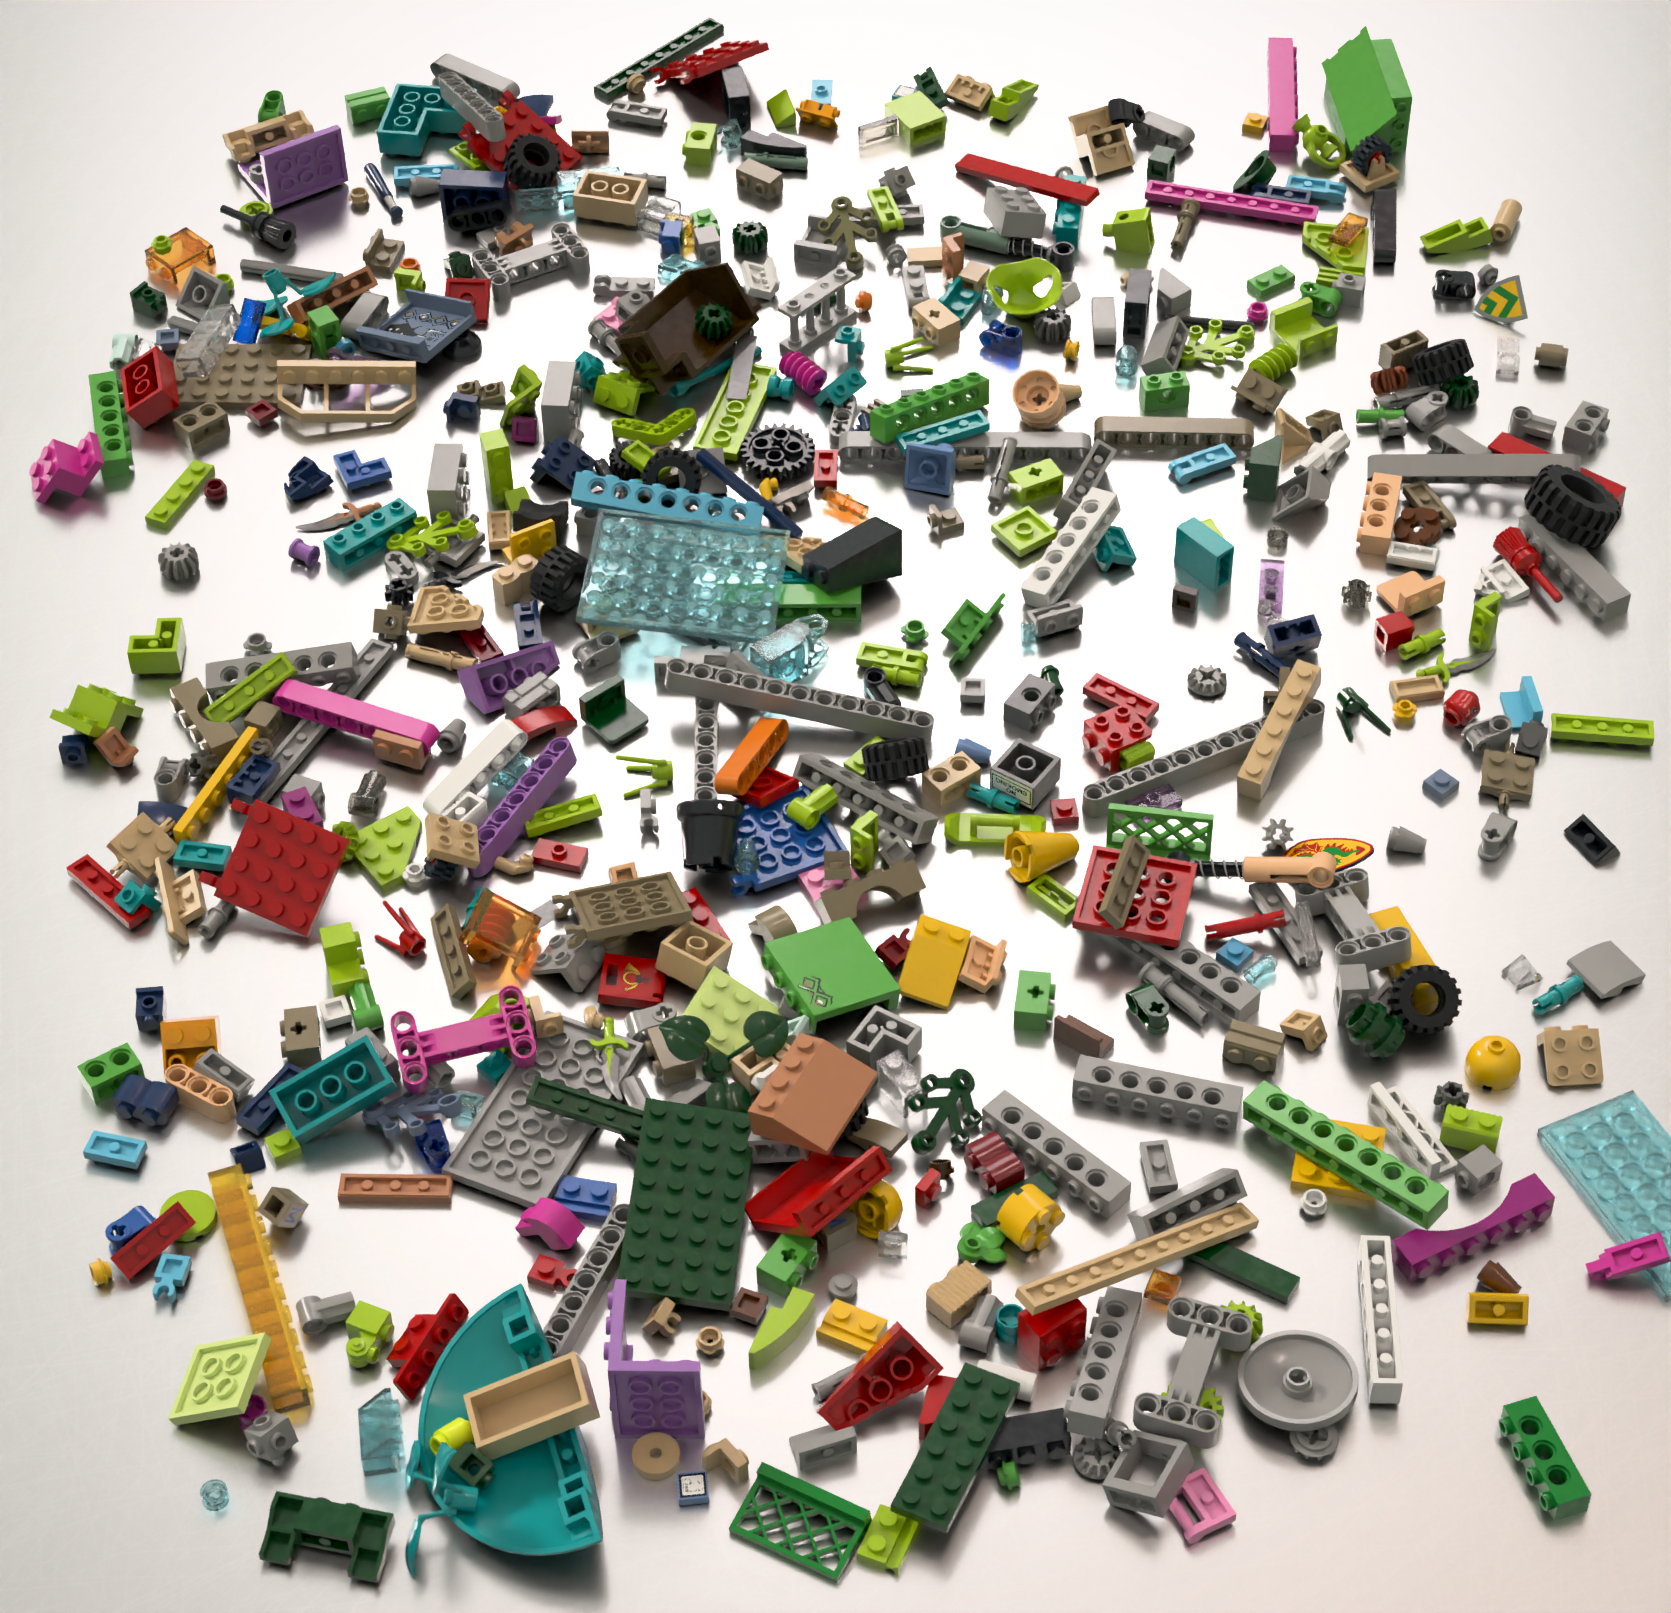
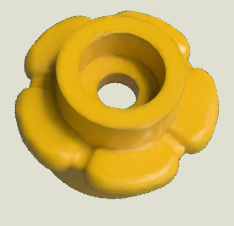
(1404, 711)
(100, 1272)

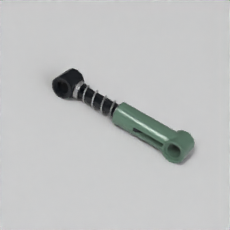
(989, 239)

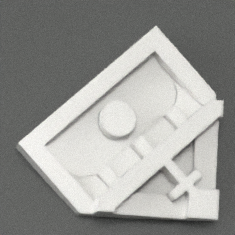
(1503, 580)

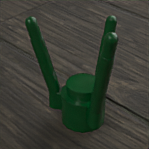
(1351, 702)

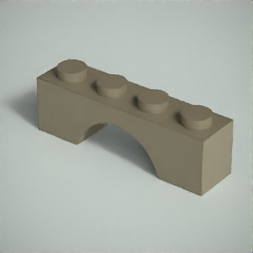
(189, 701)
(898, 882)

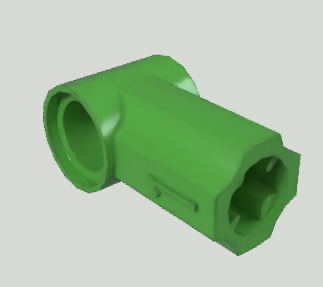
(365, 1010)

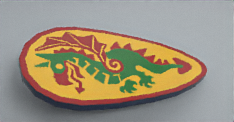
(1345, 850)

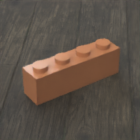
(335, 295)

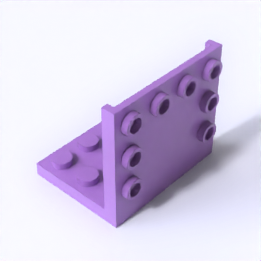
(300, 167)
(652, 1392)

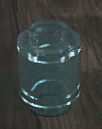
(1126, 361)

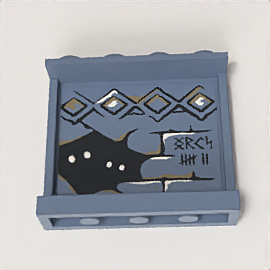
(419, 327)

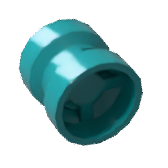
(780, 387)
(1007, 1323)

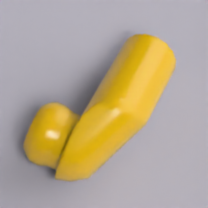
(767, 486)

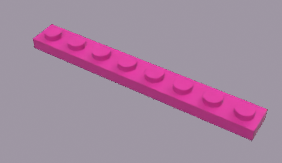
(1232, 202)

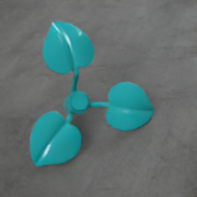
(277, 286)
(456, 1496)

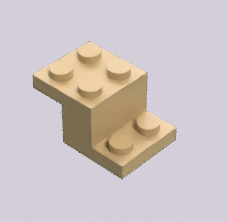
(1102, 141)

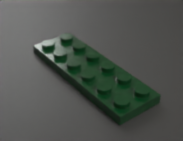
(955, 1448)

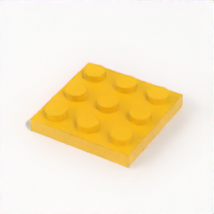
(1311, 1175)

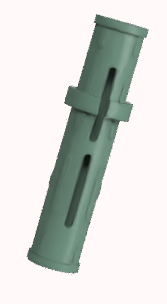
(779, 161)

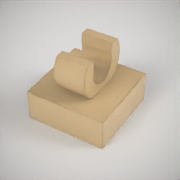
(659, 1316)

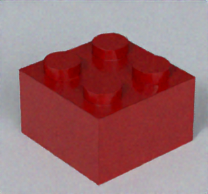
(1051, 1333)

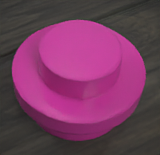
(1257, 311)

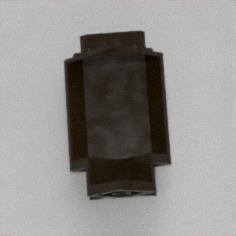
(661, 337)

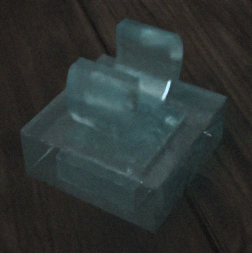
(732, 133)

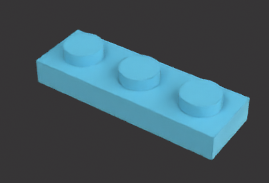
(404, 173)

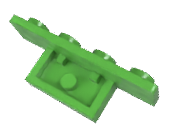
(966, 624)

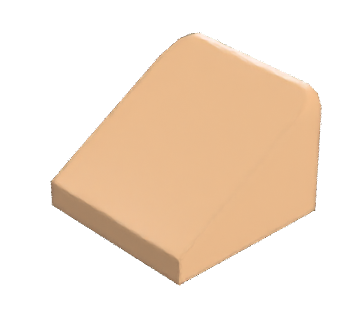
(623, 872)

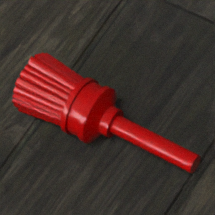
(1523, 559)

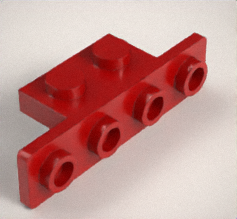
(424, 1344)

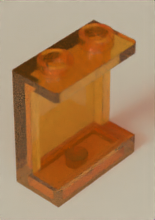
(185, 251)
(502, 926)

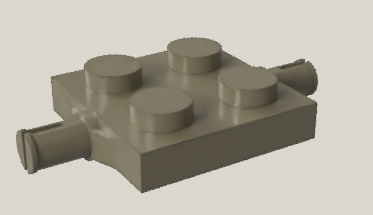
(1506, 775)

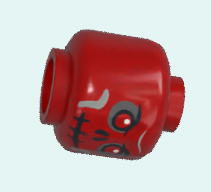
(1461, 707)

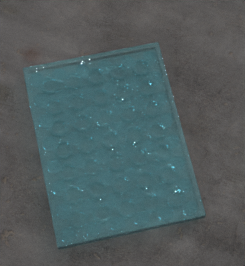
(683, 576)

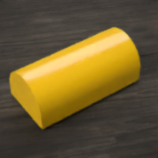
(1497, 1308)

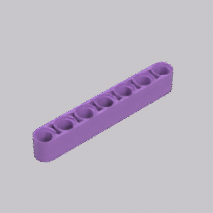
(522, 802)

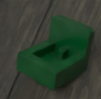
(459, 265)

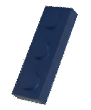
(262, 1108)

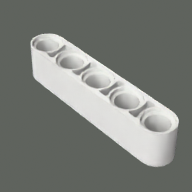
(477, 767)

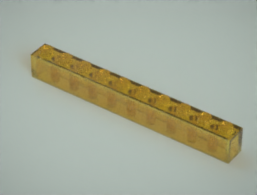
(258, 1287)

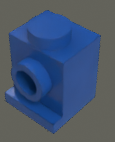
(671, 236)

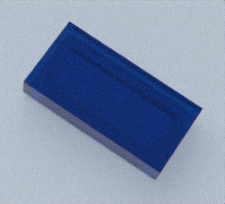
(251, 318)

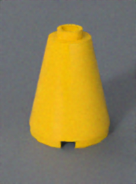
(1038, 852)

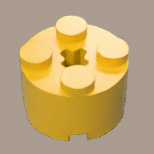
(1029, 1218)

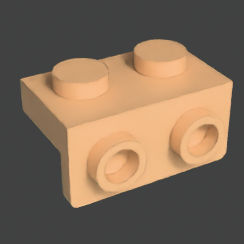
(982, 963)

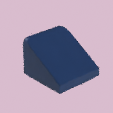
(249, 1156)

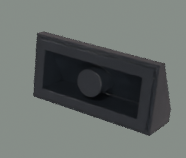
(1591, 840)

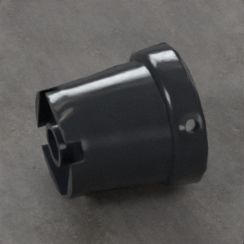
(709, 833)

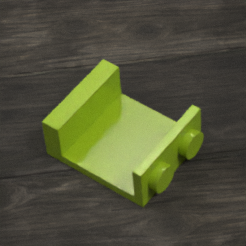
(1299, 329)

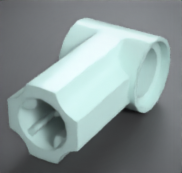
(123, 350)

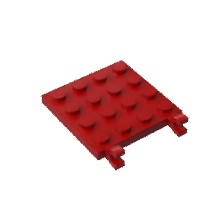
(710, 60)
(517, 120)
(280, 867)

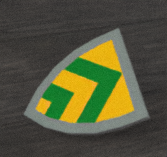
(1503, 301)

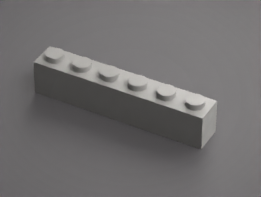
(1577, 570)

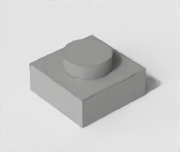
(972, 690)

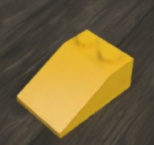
(933, 961)

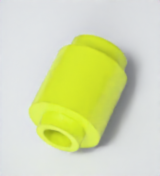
(453, 1434)

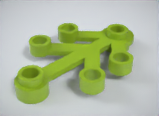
(1191, 352)
(431, 535)

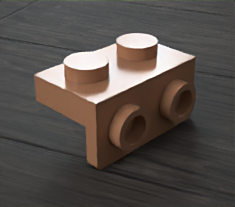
(952, 256)
(399, 749)

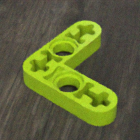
(655, 433)

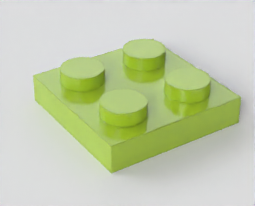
(1023, 531)

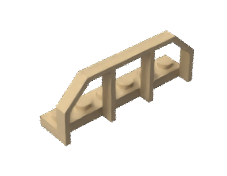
(346, 372)

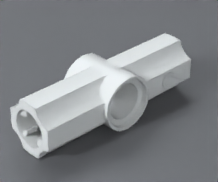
(1324, 454)

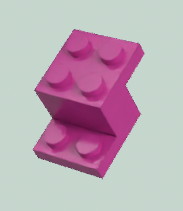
(66, 467)

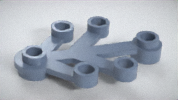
(379, 1113)

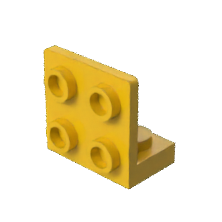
(531, 540)

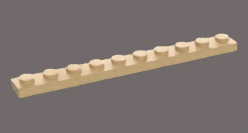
(1136, 1258)

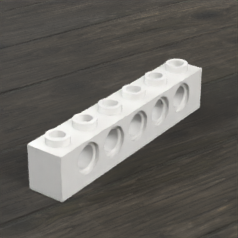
(1070, 548)
(1380, 1319)

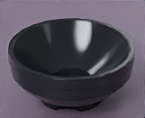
(464, 349)

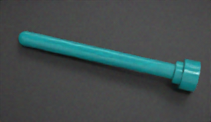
(682, 386)

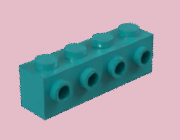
(1068, 217)
(368, 534)

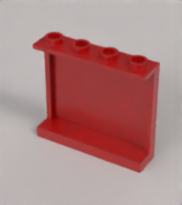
(815, 1191)

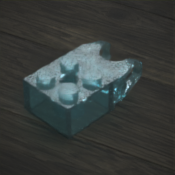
(790, 650)

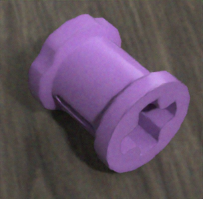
(304, 552)

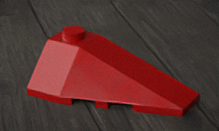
(885, 1375)

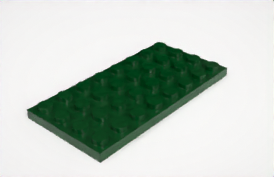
(687, 1205)

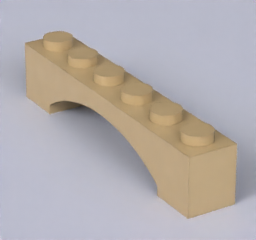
(1262, 758)

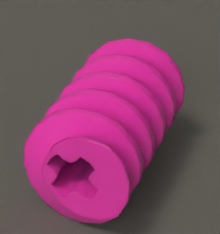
(804, 371)

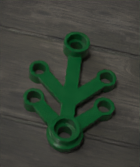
(947, 1108)

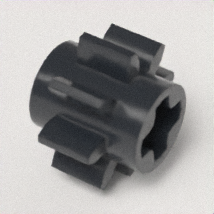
(399, 592)

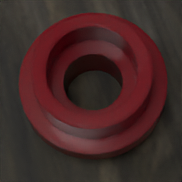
(215, 489)

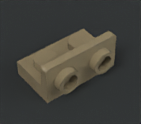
(382, 253)
(1260, 391)

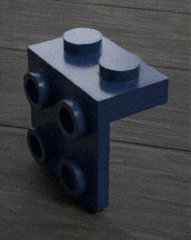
(561, 462)

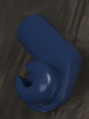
(864, 422)

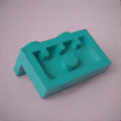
(960, 300)
(841, 388)
(1114, 548)

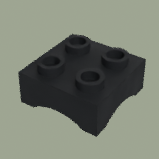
(534, 513)

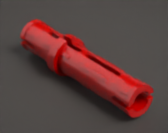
(1245, 925)

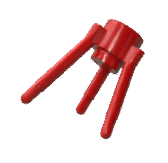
(410, 938)

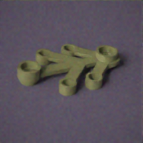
(848, 228)

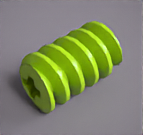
(1275, 361)

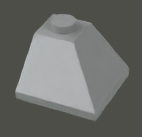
(1301, 493)

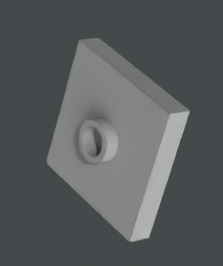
(710, 483)

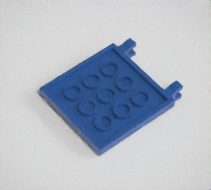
(783, 844)

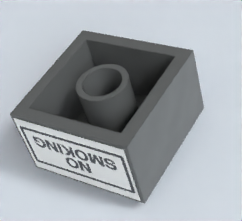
(1025, 773)

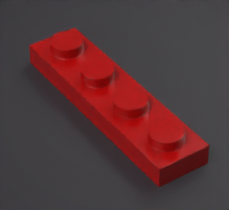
(104, 889)

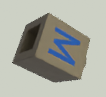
(282, 1207)
(838, 1231)

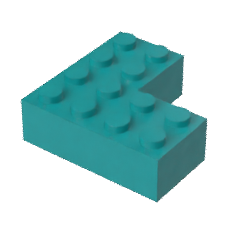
(412, 115)

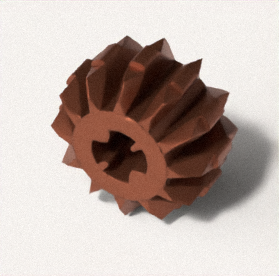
(1389, 380)

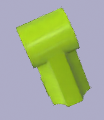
(808, 810)

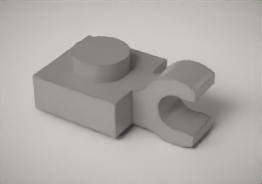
(648, 807)
(894, 848)

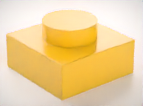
(1254, 123)

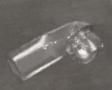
(1266, 614)

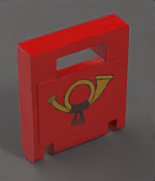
(637, 982)

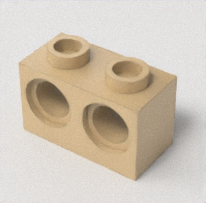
(950, 779)

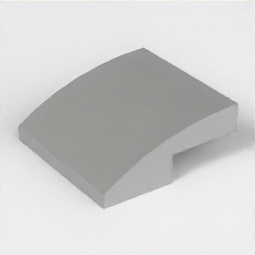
(1606, 969)

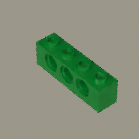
(1530, 1417)

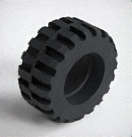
(1572, 505)

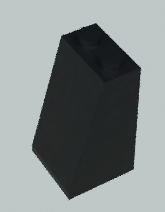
(856, 557)

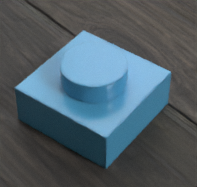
(1234, 954)

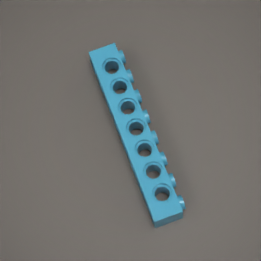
(587, 480)

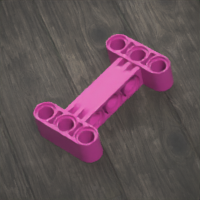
(463, 1039)

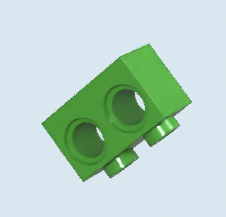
(324, 330)
(107, 1071)

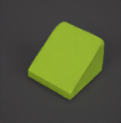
(513, 497)

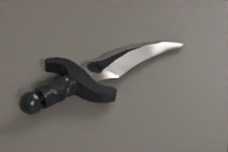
(452, 580)

